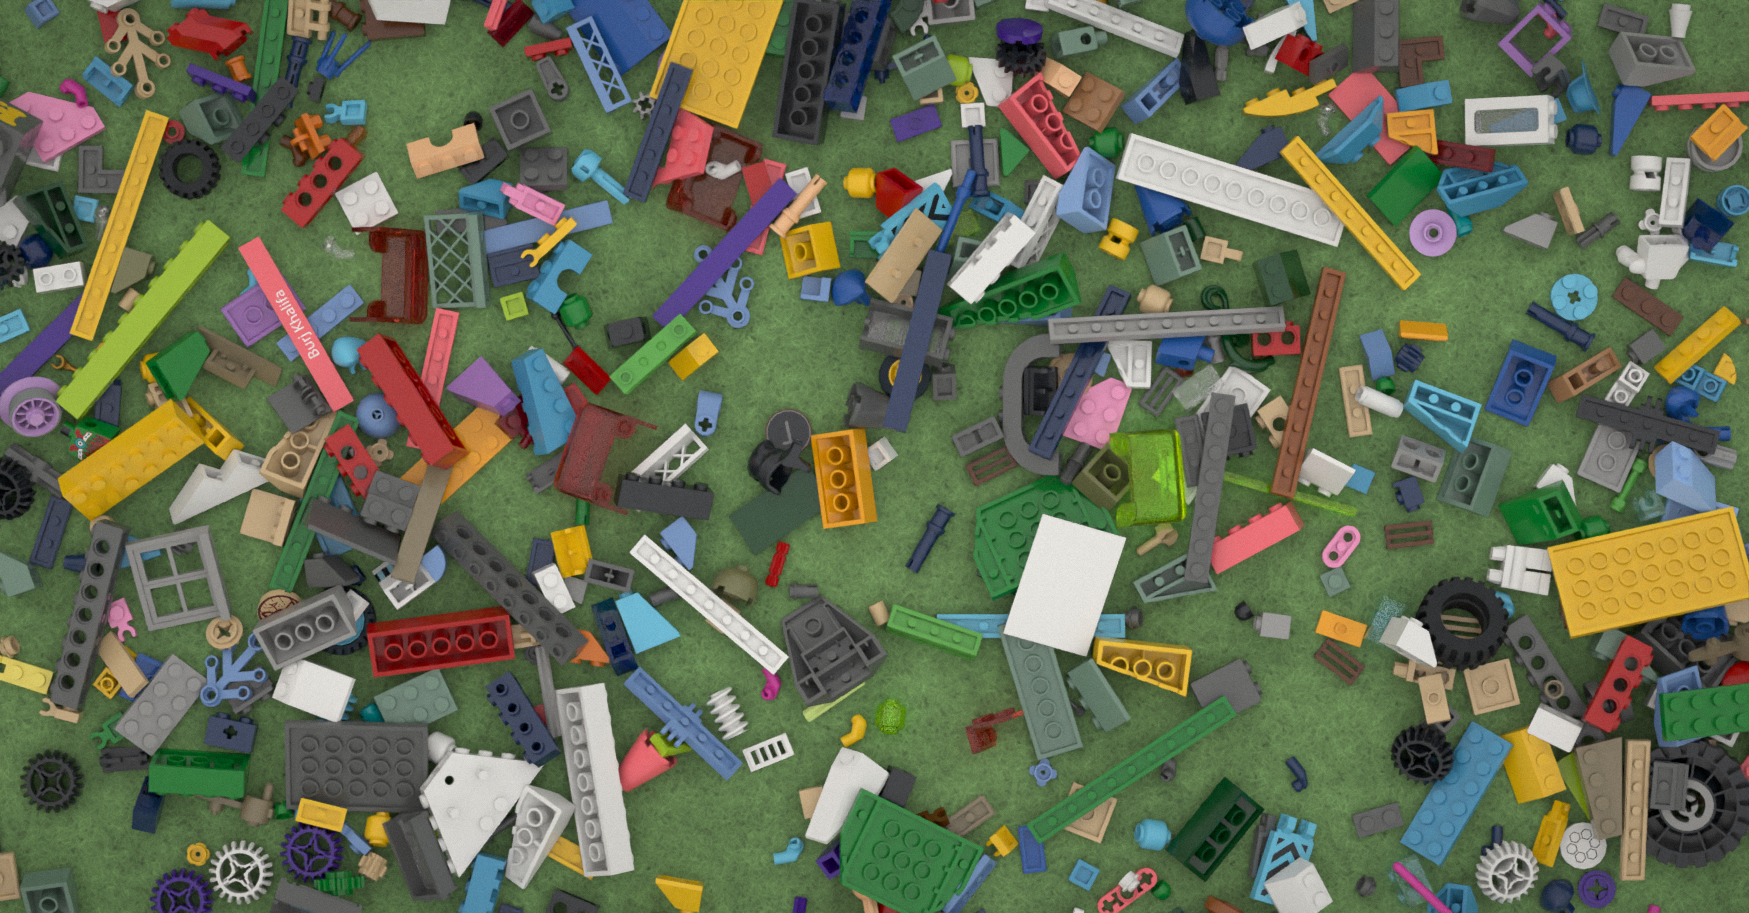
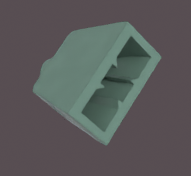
(1069, 44)

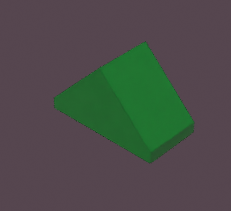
(1011, 152)

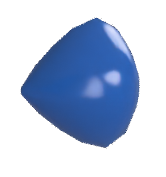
(850, 288)
(1681, 403)

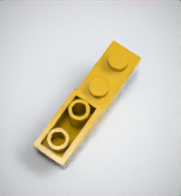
(1281, 104)

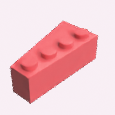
(1041, 126)
(1255, 536)

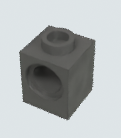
(1645, 347)

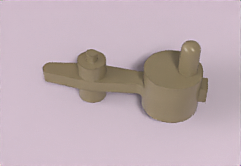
(1715, 648)
(254, 809)

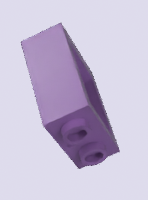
(1518, 54)

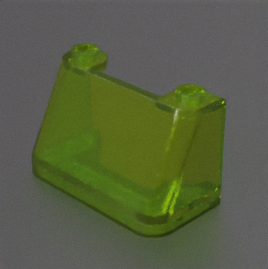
(1154, 477)

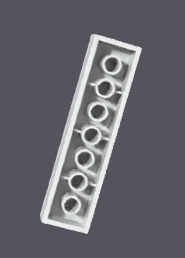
(594, 780)

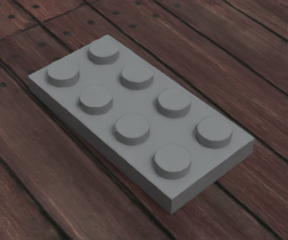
(161, 704)

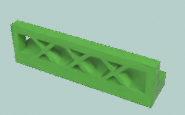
(933, 632)

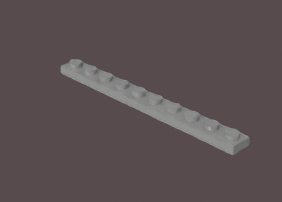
(1166, 325)

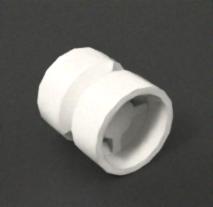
(1642, 165)

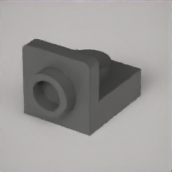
(944, 382)

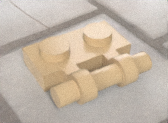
(301, 21)

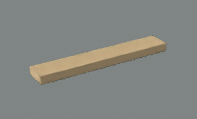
(1635, 809)

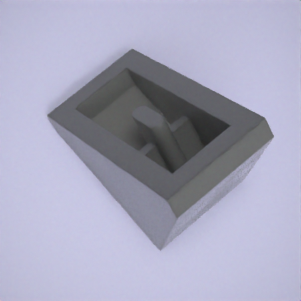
(609, 575)

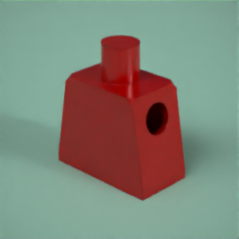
(894, 191)

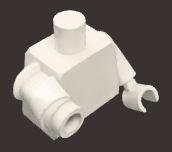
(1656, 256)

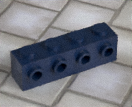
(523, 719)

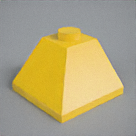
(682, 893)

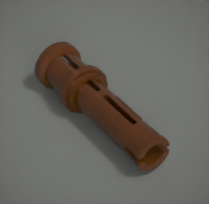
(344, 15)

